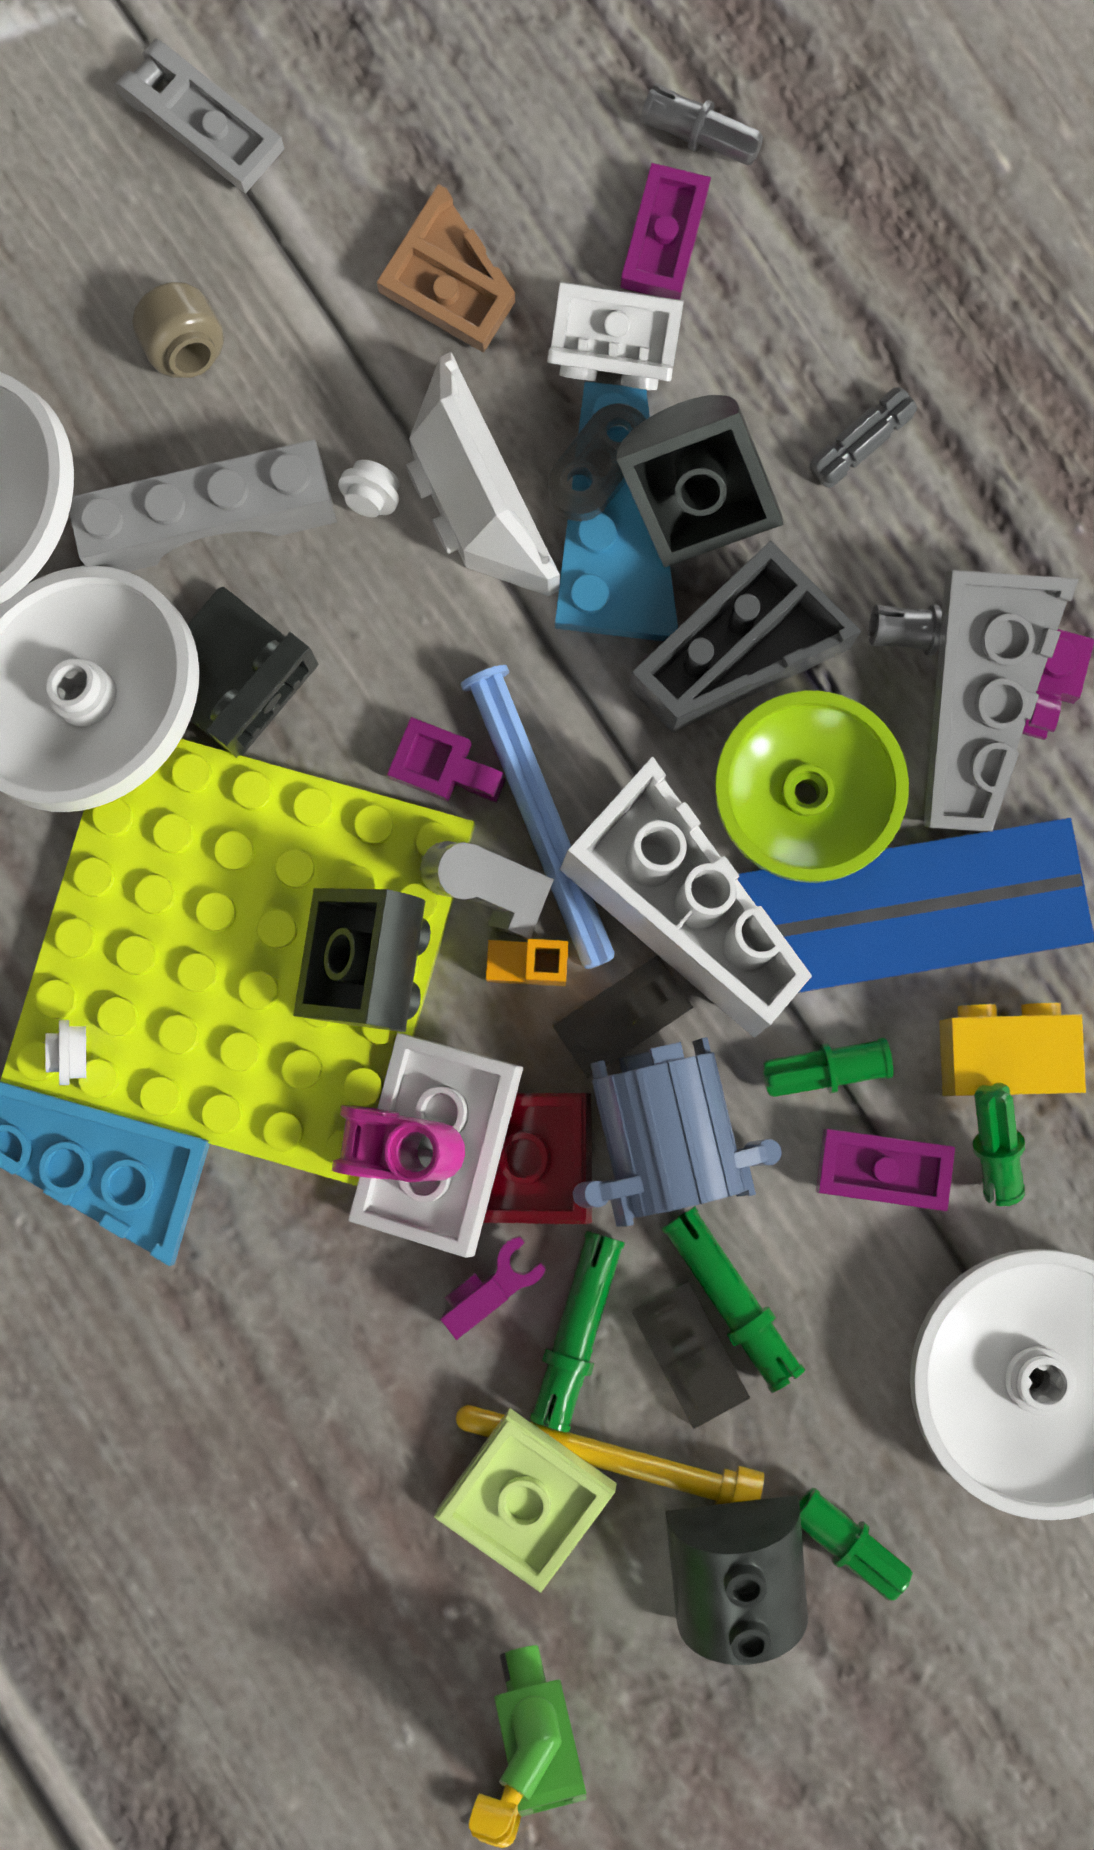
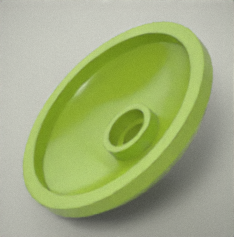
(838, 752)

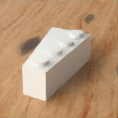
(684, 901)

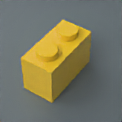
(1025, 1052)

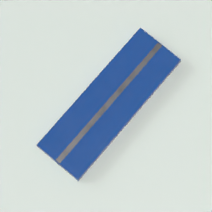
(934, 905)

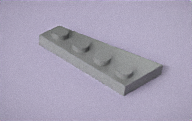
(987, 679)

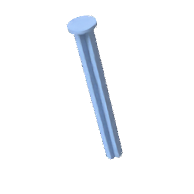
(538, 812)

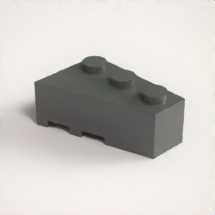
(742, 641)

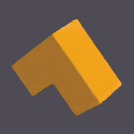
(527, 962)

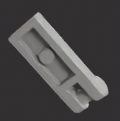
(201, 116)

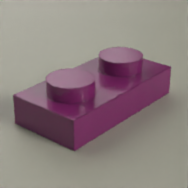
(665, 232)
(885, 1169)

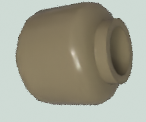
(178, 330)

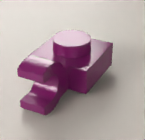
(1060, 681)
(437, 761)
(477, 1299)

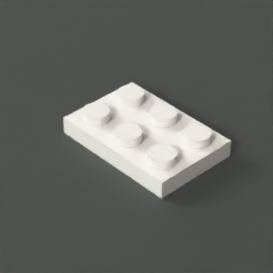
(474, 1098)

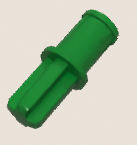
(828, 1068)
(999, 1145)
(853, 1546)

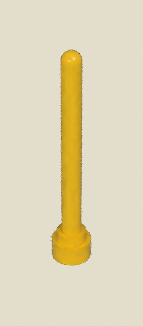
(728, 1487)

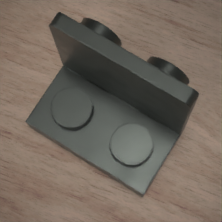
(243, 671)

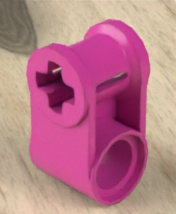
(386, 1146)

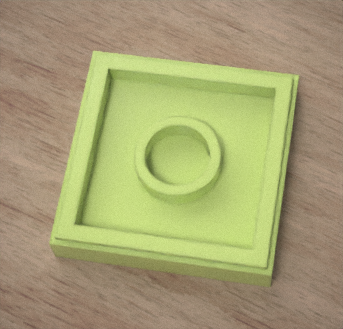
(525, 1500)

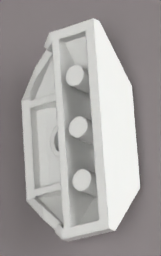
(473, 488)

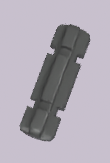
(863, 437)

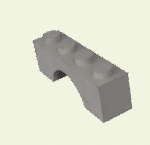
(147, 518)

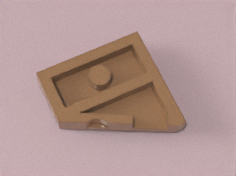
(447, 275)

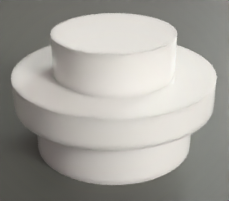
(370, 488)
(66, 1052)

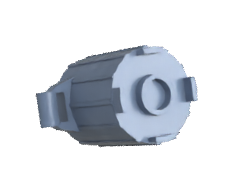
(669, 1136)

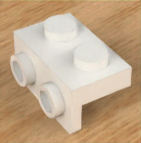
(615, 335)

